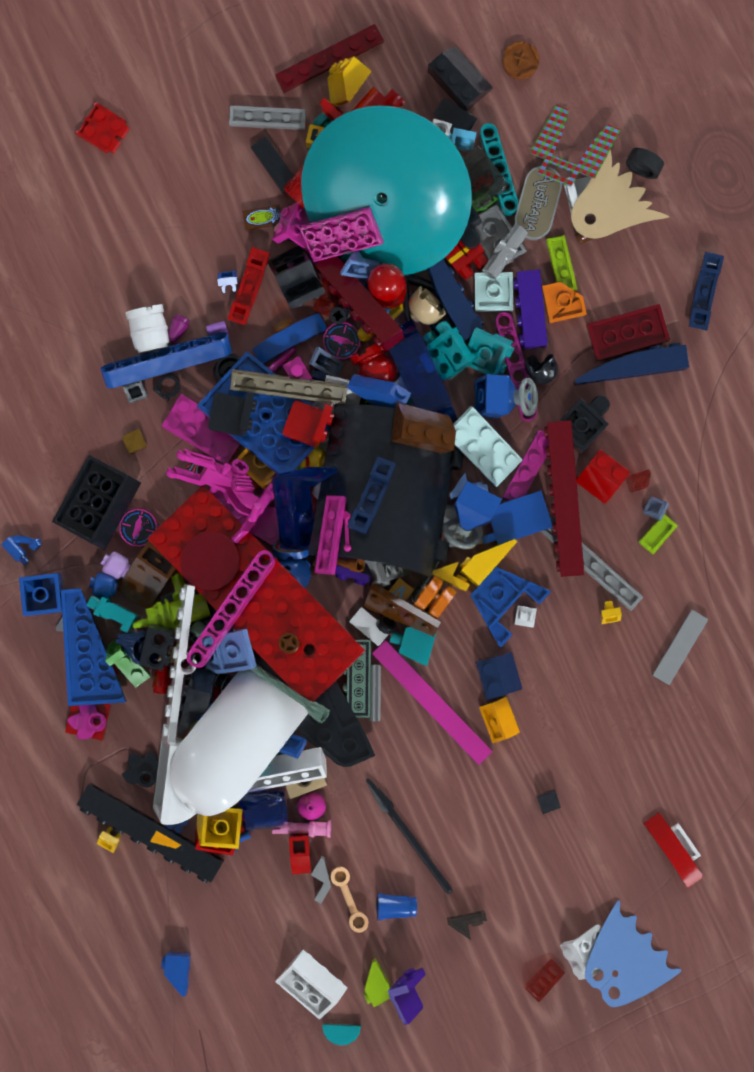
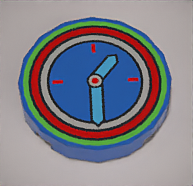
(283, 553)

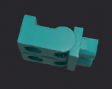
(448, 351)
(107, 609)

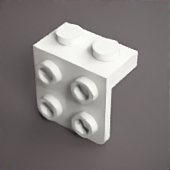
(579, 950)

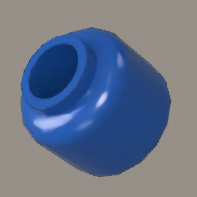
(103, 585)

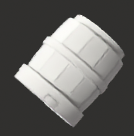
(148, 328)

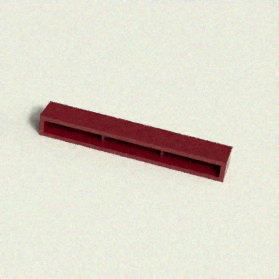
(565, 498)

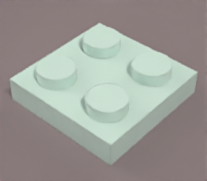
(493, 294)

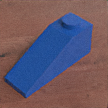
(378, 391)

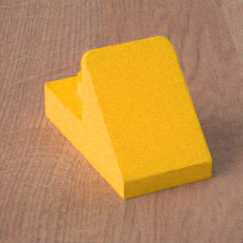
(446, 574)

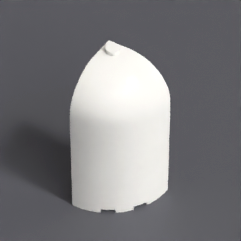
(233, 744)

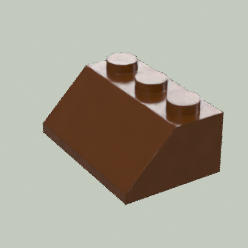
(423, 429)

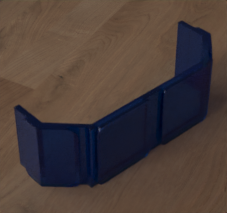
(420, 373)

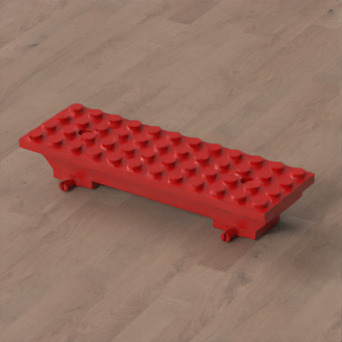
(275, 609)

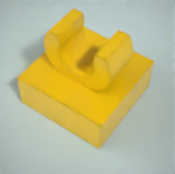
(610, 613)
(107, 841)

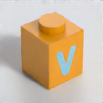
(401, 589)

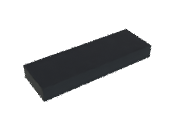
(272, 163)

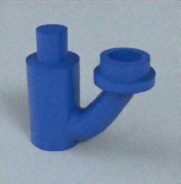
(12, 546)

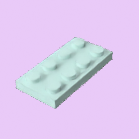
(484, 447)

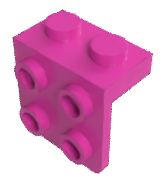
(289, 224)

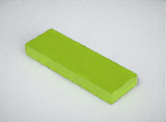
(561, 261)

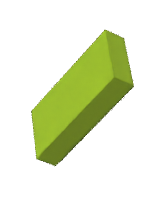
(657, 534)

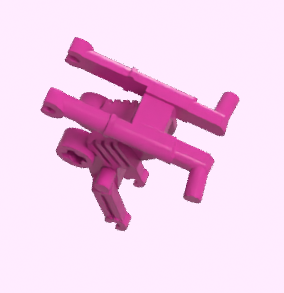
(231, 481)

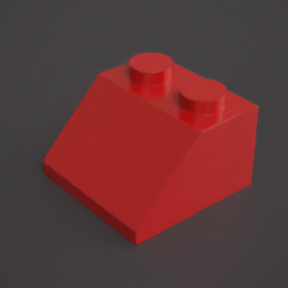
(602, 476)

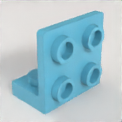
(463, 139)

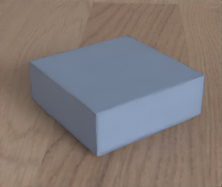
(655, 508)

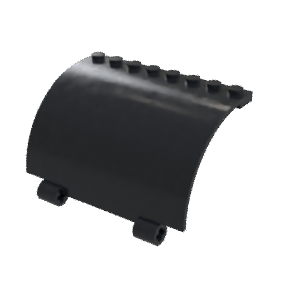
(414, 505)

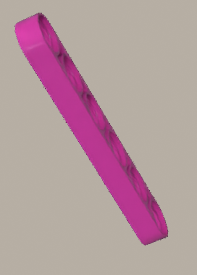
(518, 366)

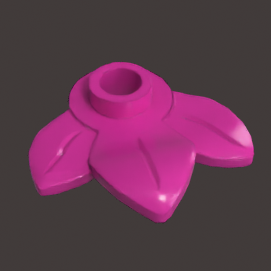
(84, 721)

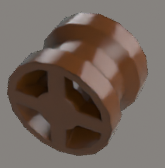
(285, 642)

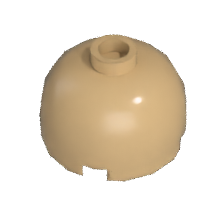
(425, 307)

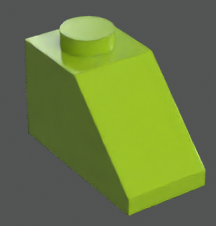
(376, 985)

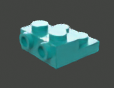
(490, 351)

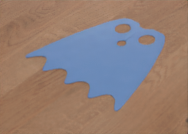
(629, 953)

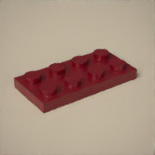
(628, 332)

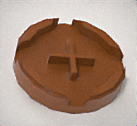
(520, 60)

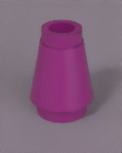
(177, 327)

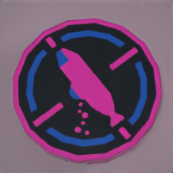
(341, 340)
(137, 527)

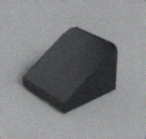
(135, 391)
(548, 801)

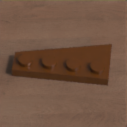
(395, 608)

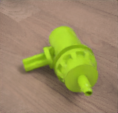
(166, 614)

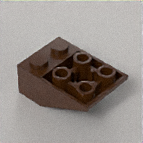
(147, 577)

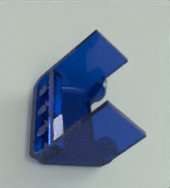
(294, 504)

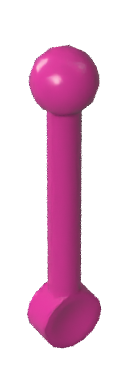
(347, 547)

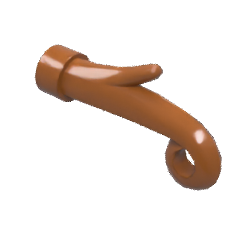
(354, 565)

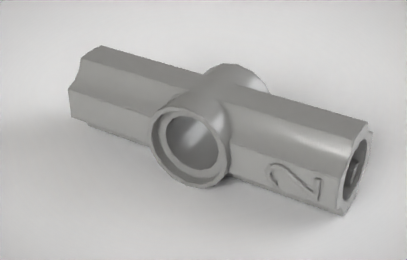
(505, 251)

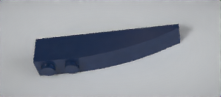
(644, 363)

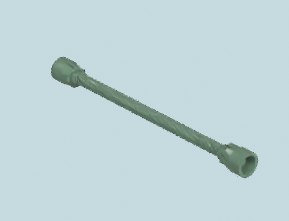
(314, 709)

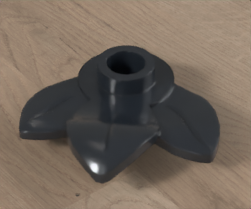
(139, 767)

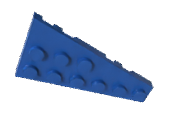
(87, 673)

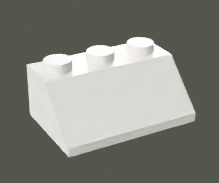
(311, 984)

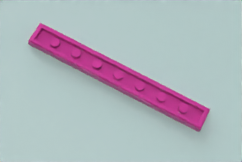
(432, 702)

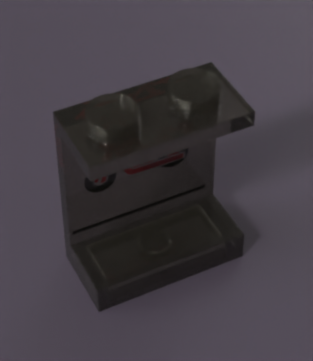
(484, 177)

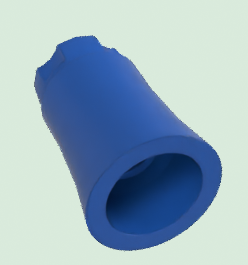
(395, 906)

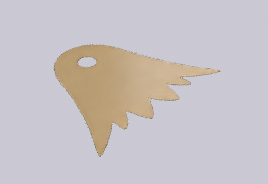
(611, 203)

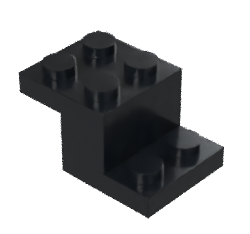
(296, 277)

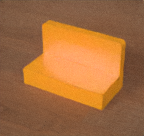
(499, 720)

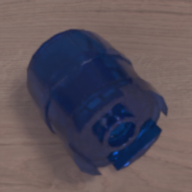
(263, 810)

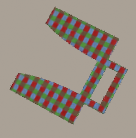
(592, 158)

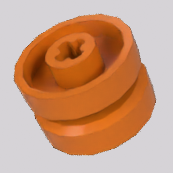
(432, 599)

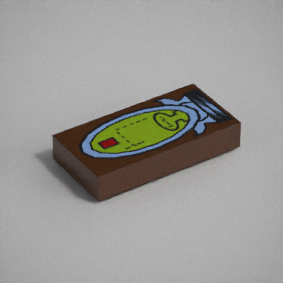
(261, 217)

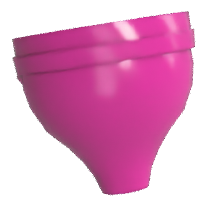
(311, 805)

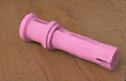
(312, 828)

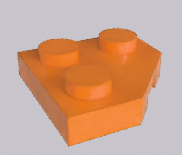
(562, 302)

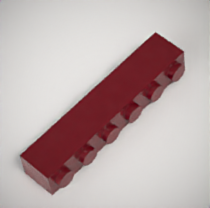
(360, 303)

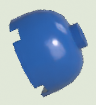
(298, 569)

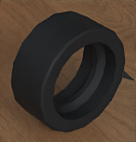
(644, 163)

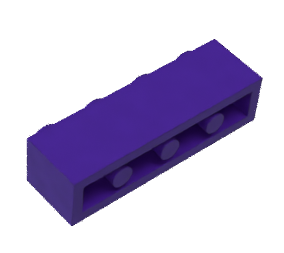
(531, 310)

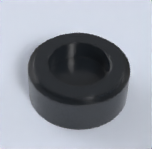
(385, 624)

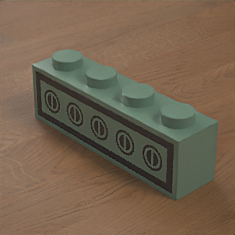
(358, 682)

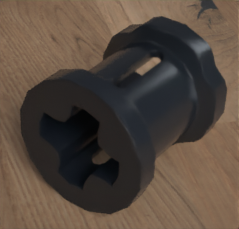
(336, 317)

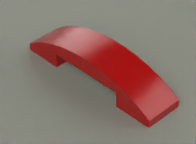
(249, 286)
(673, 850)

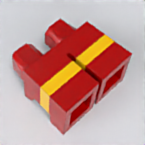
(461, 258)

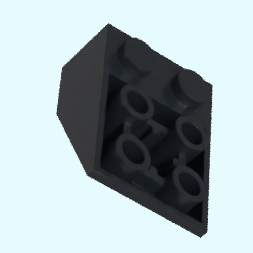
(195, 697)

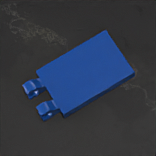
(519, 518)

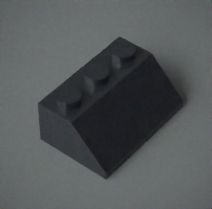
(459, 78)

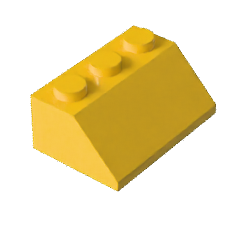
(346, 79)

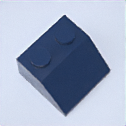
(498, 676)

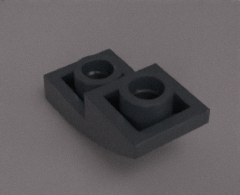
(455, 115)

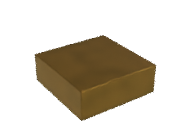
(134, 441)

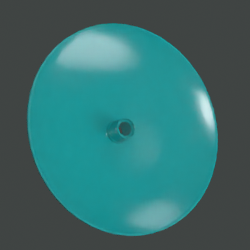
(410, 163)

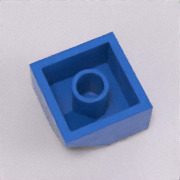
(41, 594)

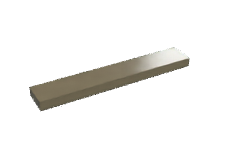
(288, 387)

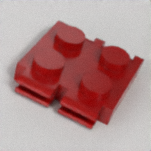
(103, 129)

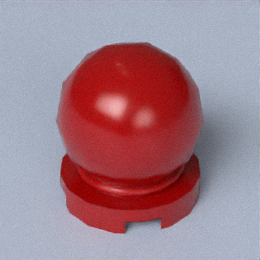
(387, 285)
(375, 364)

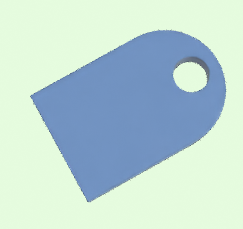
(232, 653)

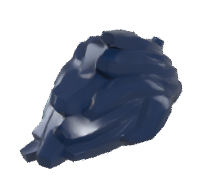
(133, 645)

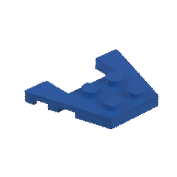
(498, 594)

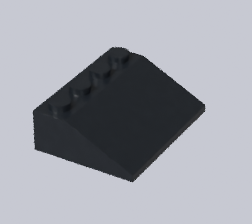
(96, 502)

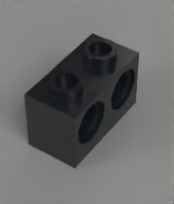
(152, 645)

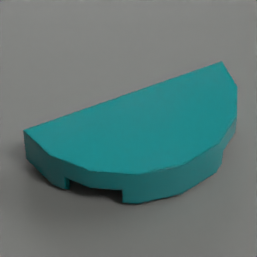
(341, 1033)

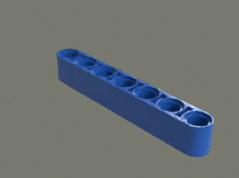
(166, 360)

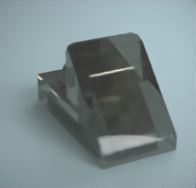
(461, 922)

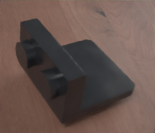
(232, 414)

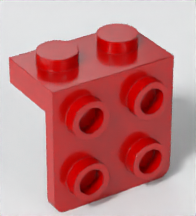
(308, 423)

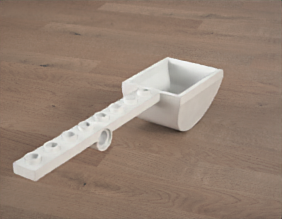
(166, 803)

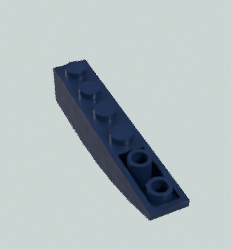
(450, 294)

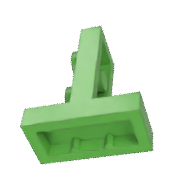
(134, 673)

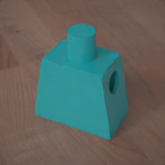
(414, 644)

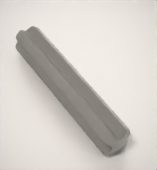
(375, 693)

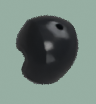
(541, 372)

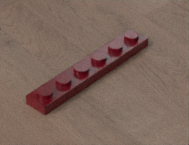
(323, 60)

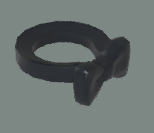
(166, 396)

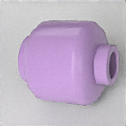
(115, 565)

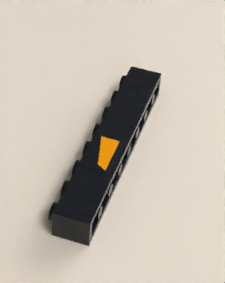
(149, 832)

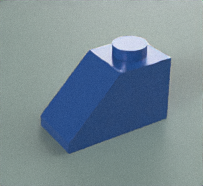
(177, 969)

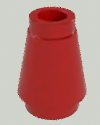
(161, 681)

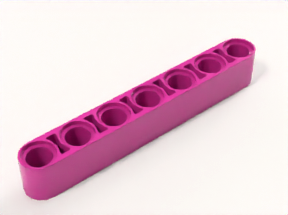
(230, 619)

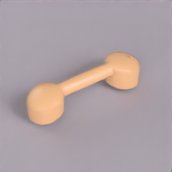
(340, 877)

